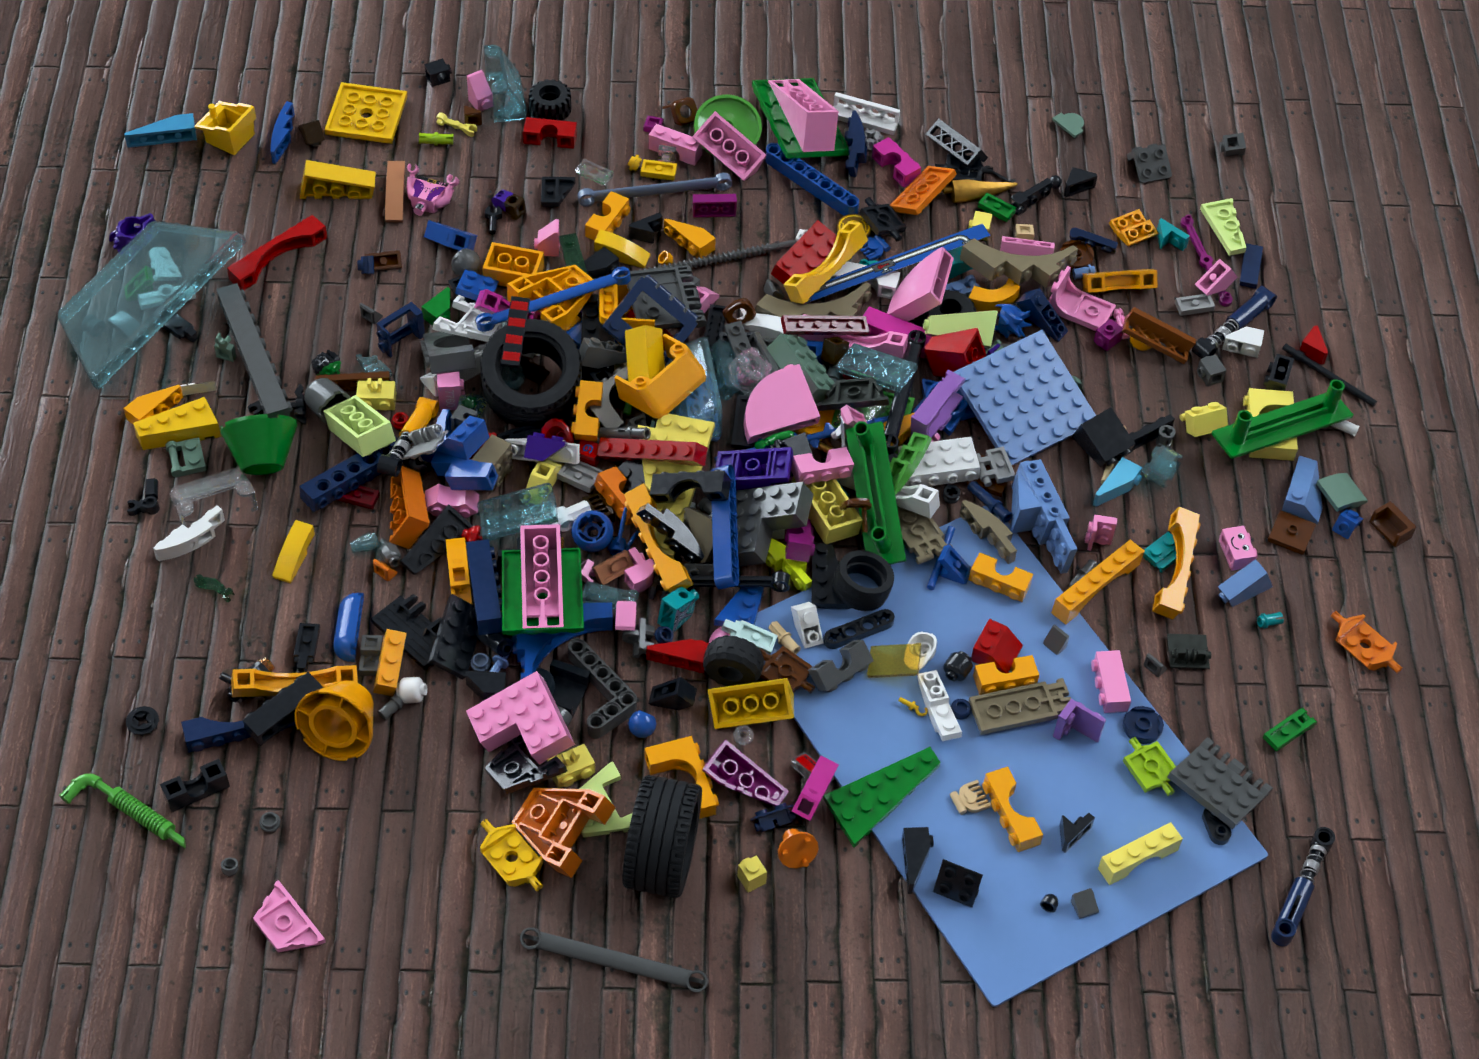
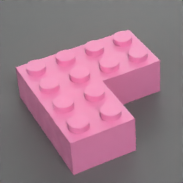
(522, 710)

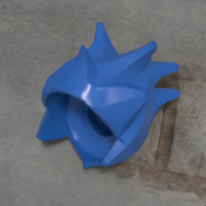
(1011, 320)

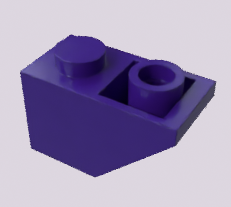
(542, 448)

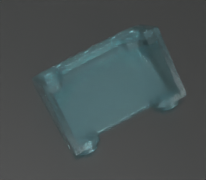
(507, 89)

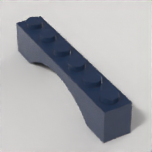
(206, 733)

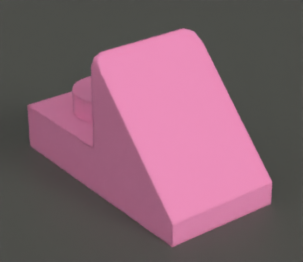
(625, 615)

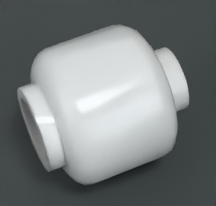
(411, 689)

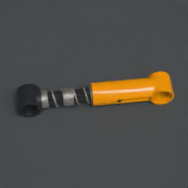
(423, 413)

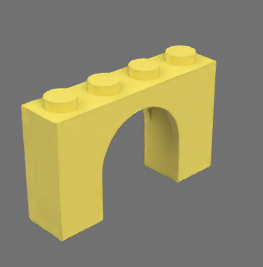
(1263, 401)

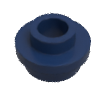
(663, 634)

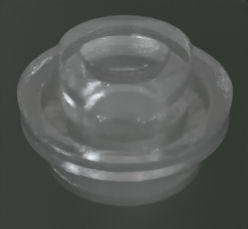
(743, 730)

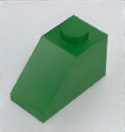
(438, 306)

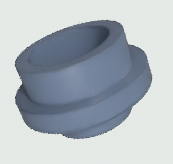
(480, 662)

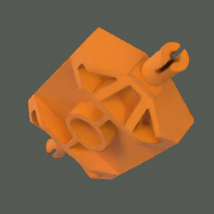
(1356, 631)

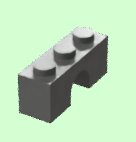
(855, 659)

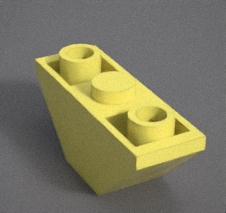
(544, 472)

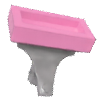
(849, 418)

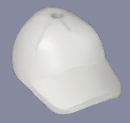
(928, 648)

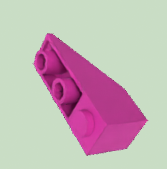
(815, 788)

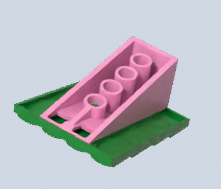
(800, 118)
(541, 584)

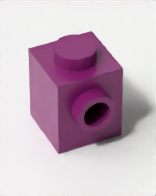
(1108, 335)

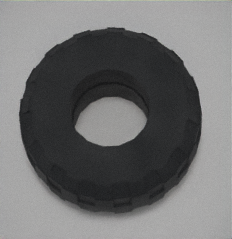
(952, 303)
(733, 661)

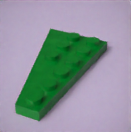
(873, 797)

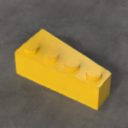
(336, 181)
(177, 424)

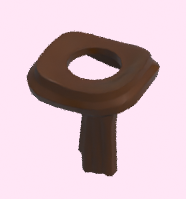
(675, 109)
(746, 308)
(863, 503)

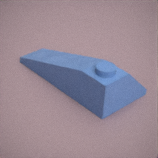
(1303, 494)

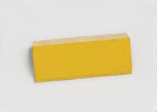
(644, 352)
(751, 703)

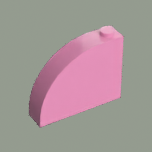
(922, 287)
(780, 404)

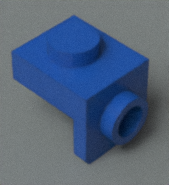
(1347, 523)

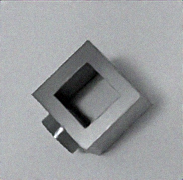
(1211, 370)

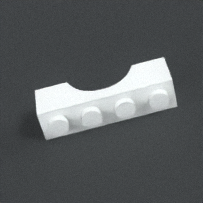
(884, 285)

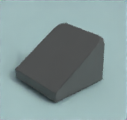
(369, 314)
(1056, 640)
(1154, 665)
(1084, 903)

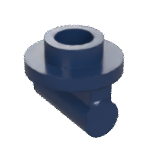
(366, 265)

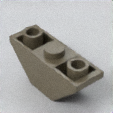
(702, 531)

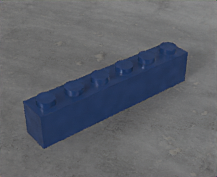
(484, 586)

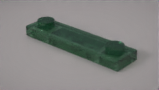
(571, 251)

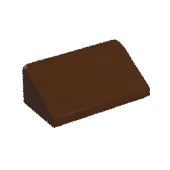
(386, 260)

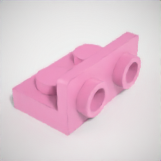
(1100, 531)

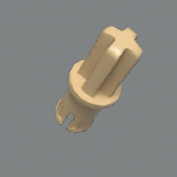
(784, 637)

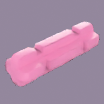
(1119, 316)

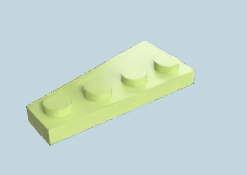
(1223, 221)

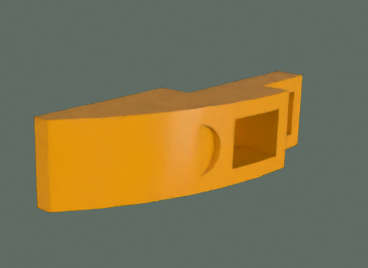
(458, 568)

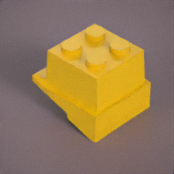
(228, 125)

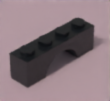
(668, 486)

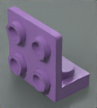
(1080, 718)

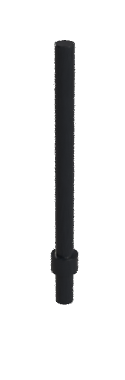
(1299, 356)

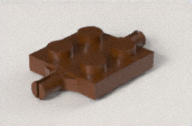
(787, 665)

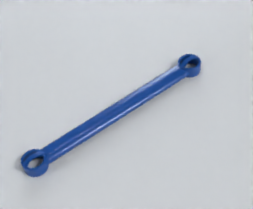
(558, 297)

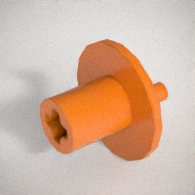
(797, 849)

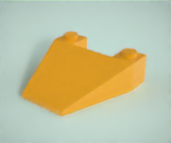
(550, 282)

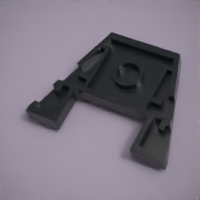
(515, 770)

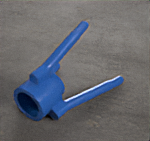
(619, 543)

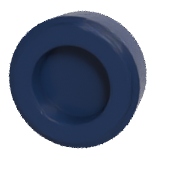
(961, 708)

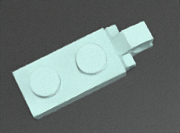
(761, 638)

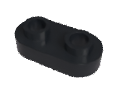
(1212, 826)

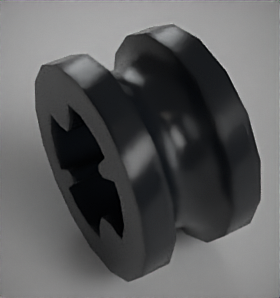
(951, 489)

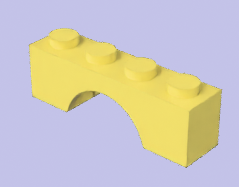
(1154, 844)

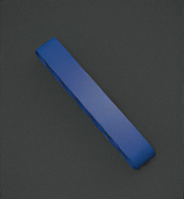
(812, 181)
(725, 536)

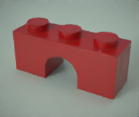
(537, 129)

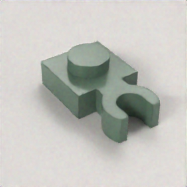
(224, 349)

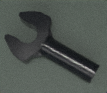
(493, 217)

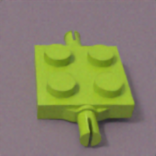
(1150, 766)

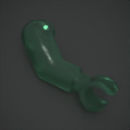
(213, 583)

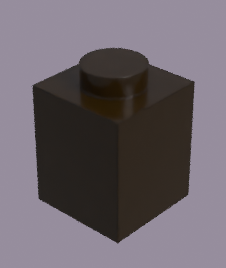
(833, 350)

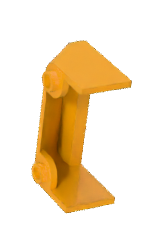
(608, 301)
(668, 387)

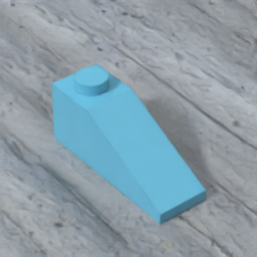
(1120, 481)

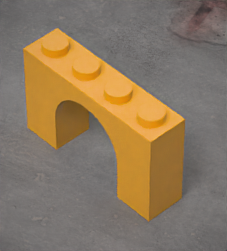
(683, 755)

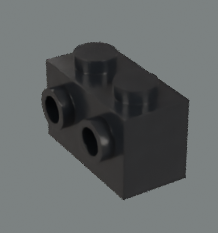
(1279, 373)

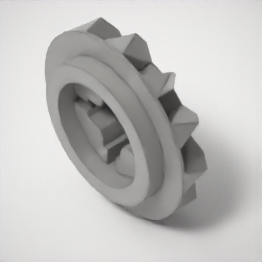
(877, 137)

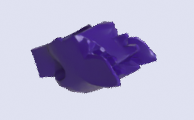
(126, 231)

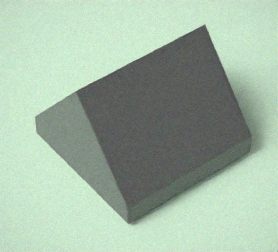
(773, 289)

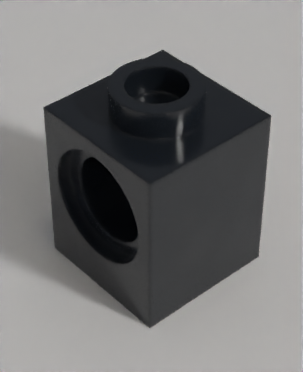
(437, 72)

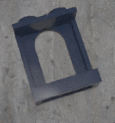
(415, 325)

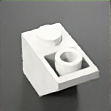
(1244, 341)
(807, 624)

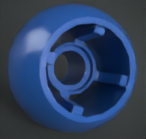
(597, 543)

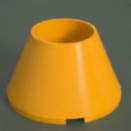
(337, 720)

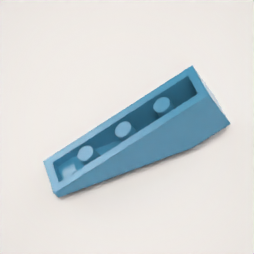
(169, 130)

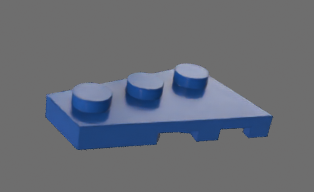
(742, 606)

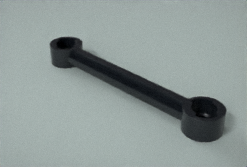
(778, 581)

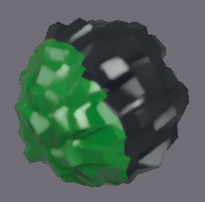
(326, 363)

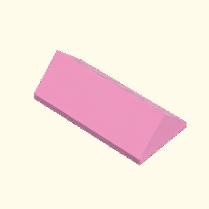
(730, 146)

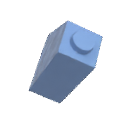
(1245, 584)

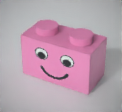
(1237, 547)

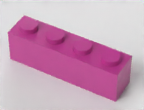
(881, 323)

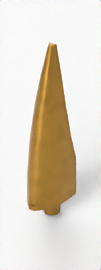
(971, 190)

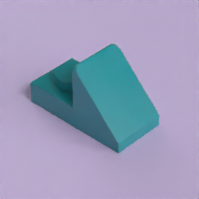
(1171, 234)

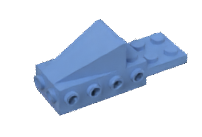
(1040, 509)

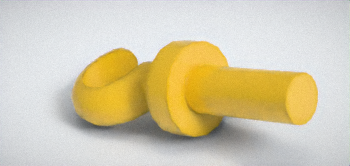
(912, 705)

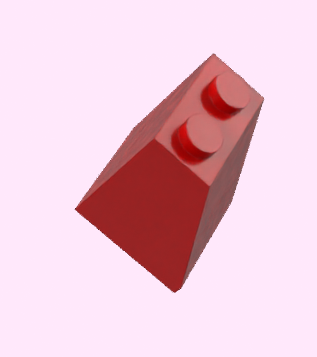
(954, 351)

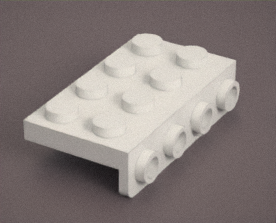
(946, 463)

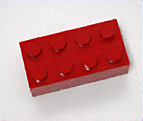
(806, 253)

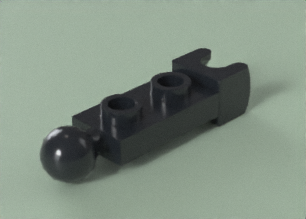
(1035, 193)

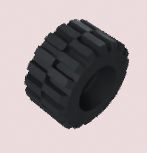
(550, 100)

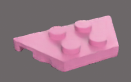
(285, 922)

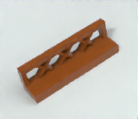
(1158, 332)

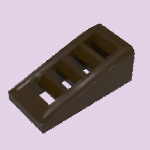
(606, 508)

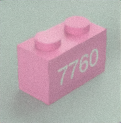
(449, 389)

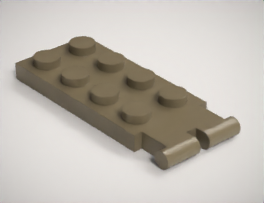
(921, 535)
(1019, 706)

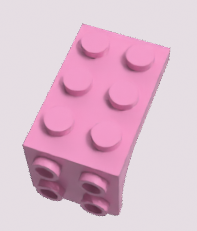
(1078, 305)

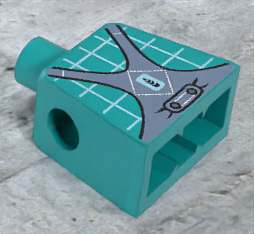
(677, 608)

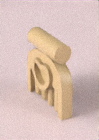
(967, 799)

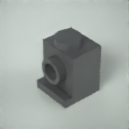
(1235, 140)

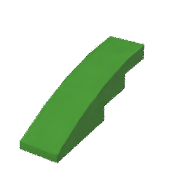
(908, 459)

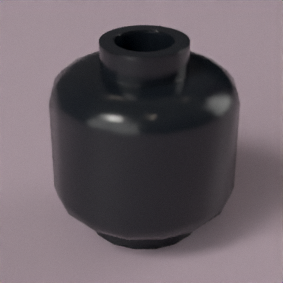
(958, 666)

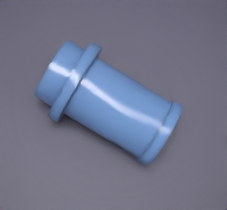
(1077, 273)

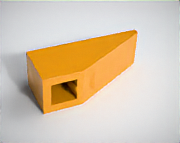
(692, 238)
(153, 403)

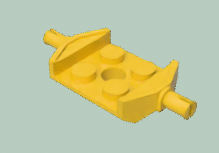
(505, 842)

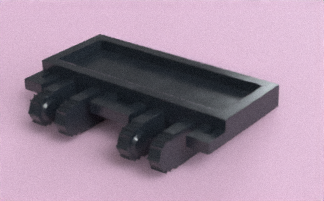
(419, 631)

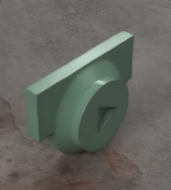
(1070, 122)

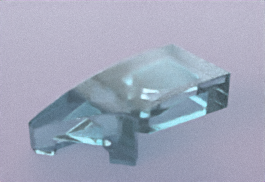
(372, 364)

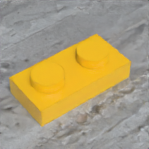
(658, 169)

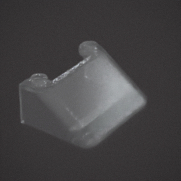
(186, 493)

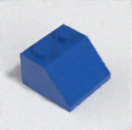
(465, 438)

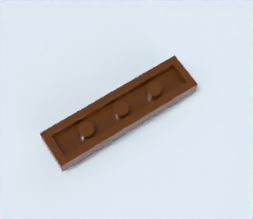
(349, 382)

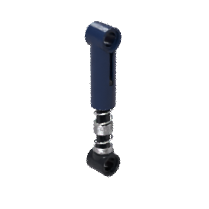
(1260, 301)
(1302, 887)

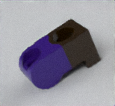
(510, 203)

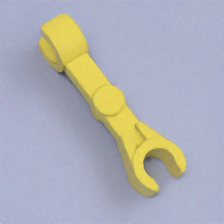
(466, 128)

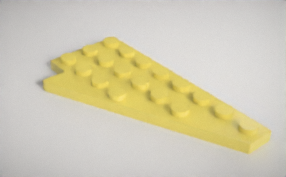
(676, 428)

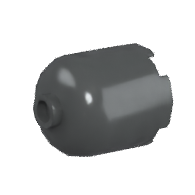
(322, 395)

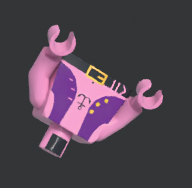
(428, 193)

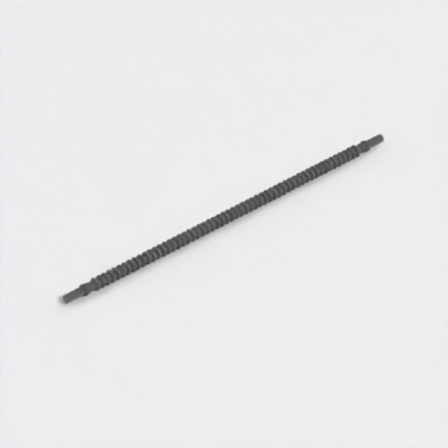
(776, 246)

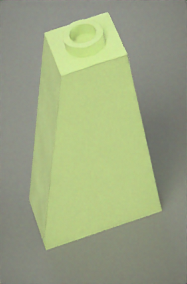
(949, 323)

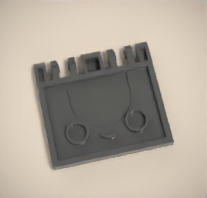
(679, 283)
(1217, 785)

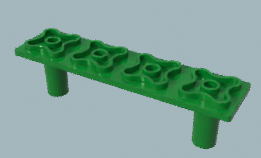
(1282, 424)
(875, 481)

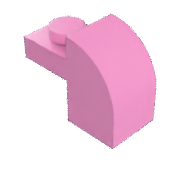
(641, 574)

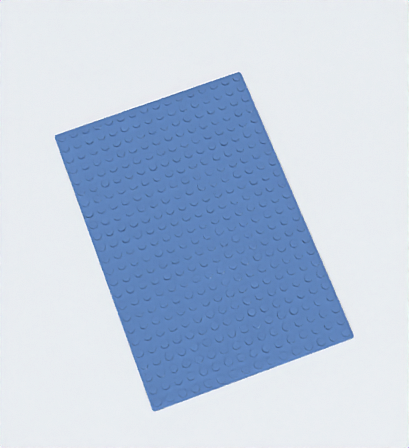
(863, 728)

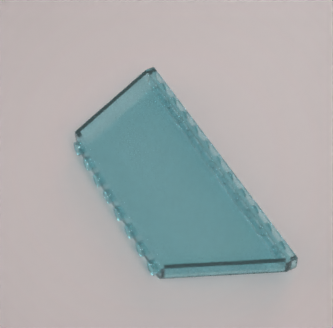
(141, 292)

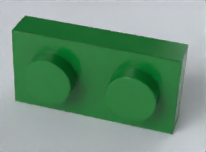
(997, 207)

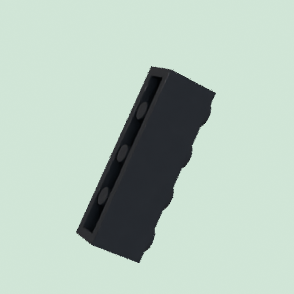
(280, 710)

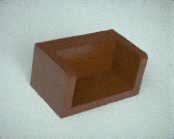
(1392, 524)

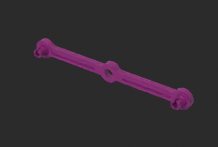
(1187, 223)

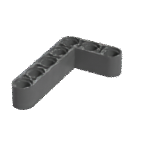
(605, 686)

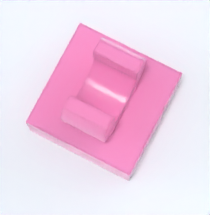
(586, 570)

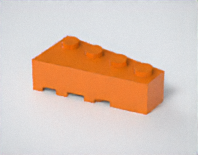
(408, 508)

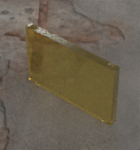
(894, 660)

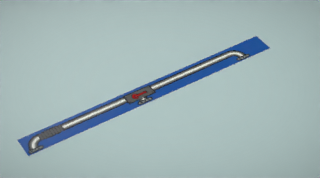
(898, 261)

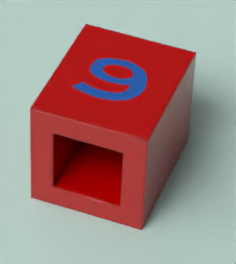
(589, 452)

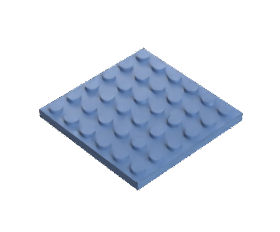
(1025, 397)

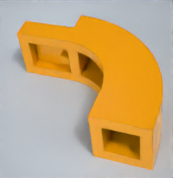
(988, 299)

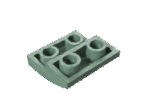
(1341, 491)

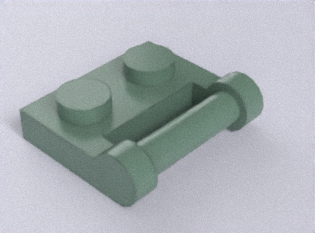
(192, 455)

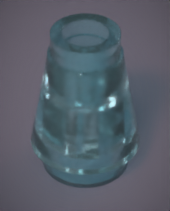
(365, 543)

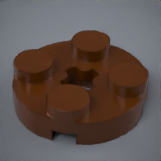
(1084, 252)

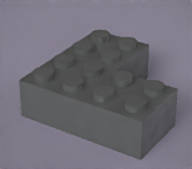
(767, 510)

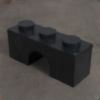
(183, 793)

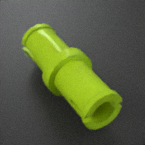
(427, 138)

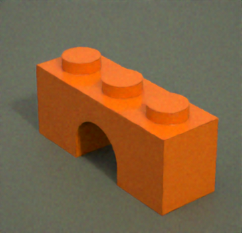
(610, 485)

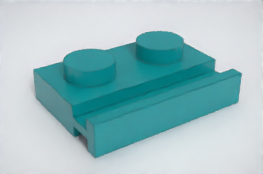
(1161, 552)

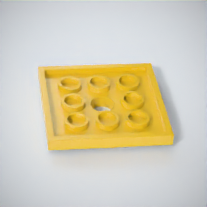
(355, 100)

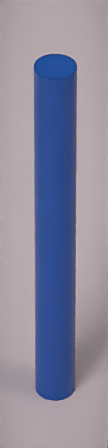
(937, 567)

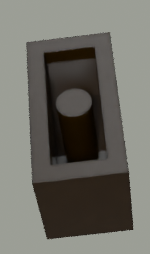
(312, 133)

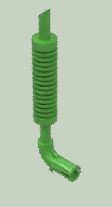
(127, 804)

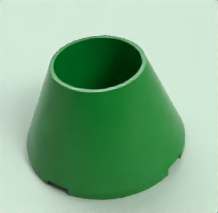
(259, 442)

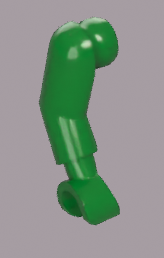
(769, 440)

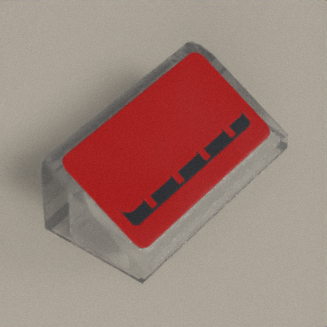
(804, 765)

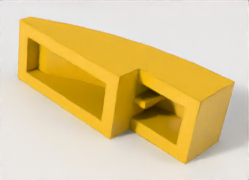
(625, 250)
(293, 551)

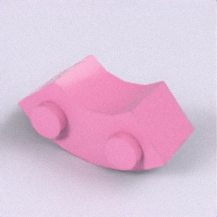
(461, 500)

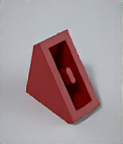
(1314, 346)

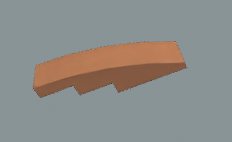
(395, 191)

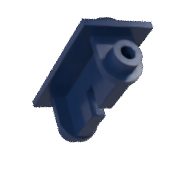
(765, 819)

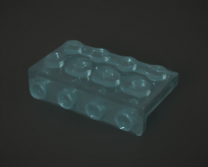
(507, 512)

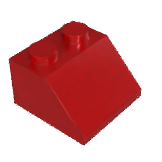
(996, 645)

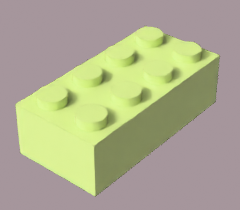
(359, 426)

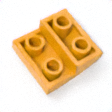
(1133, 228)

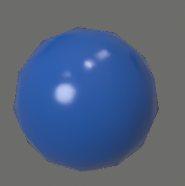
(642, 724)

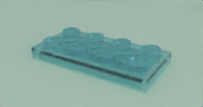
(886, 369)

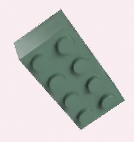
(794, 350)

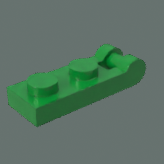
(1289, 729)

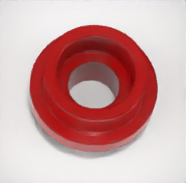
(399, 420)

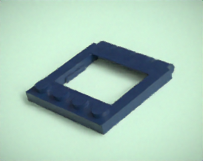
(616, 325)

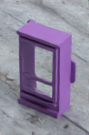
(938, 406)

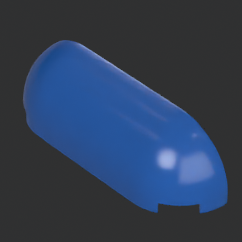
(348, 626)

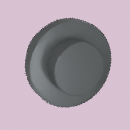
(269, 822)

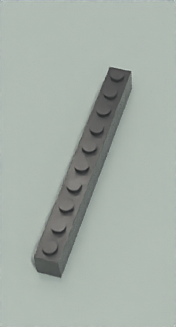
(253, 351)

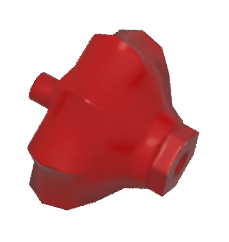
(472, 534)

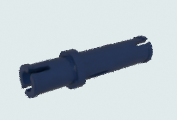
(995, 506)

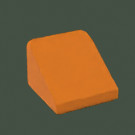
(384, 570)

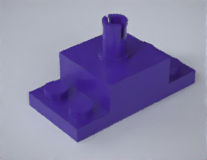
(758, 466)

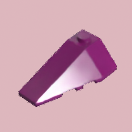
(738, 772)

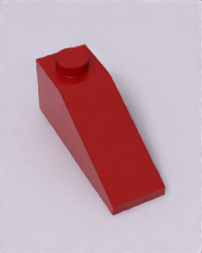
(682, 654)

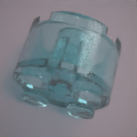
(1162, 466)

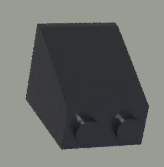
(1104, 438)

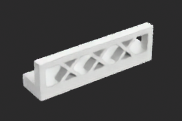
(870, 120)

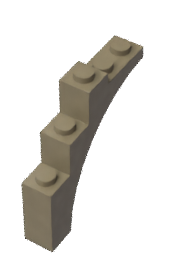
(1019, 268)
(844, 306)

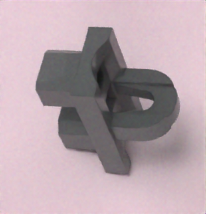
(641, 632)

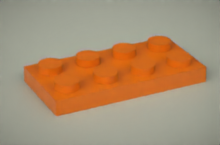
(923, 190)

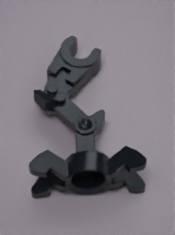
(300, 405)

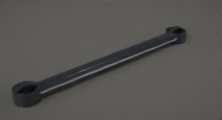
(901, 398)

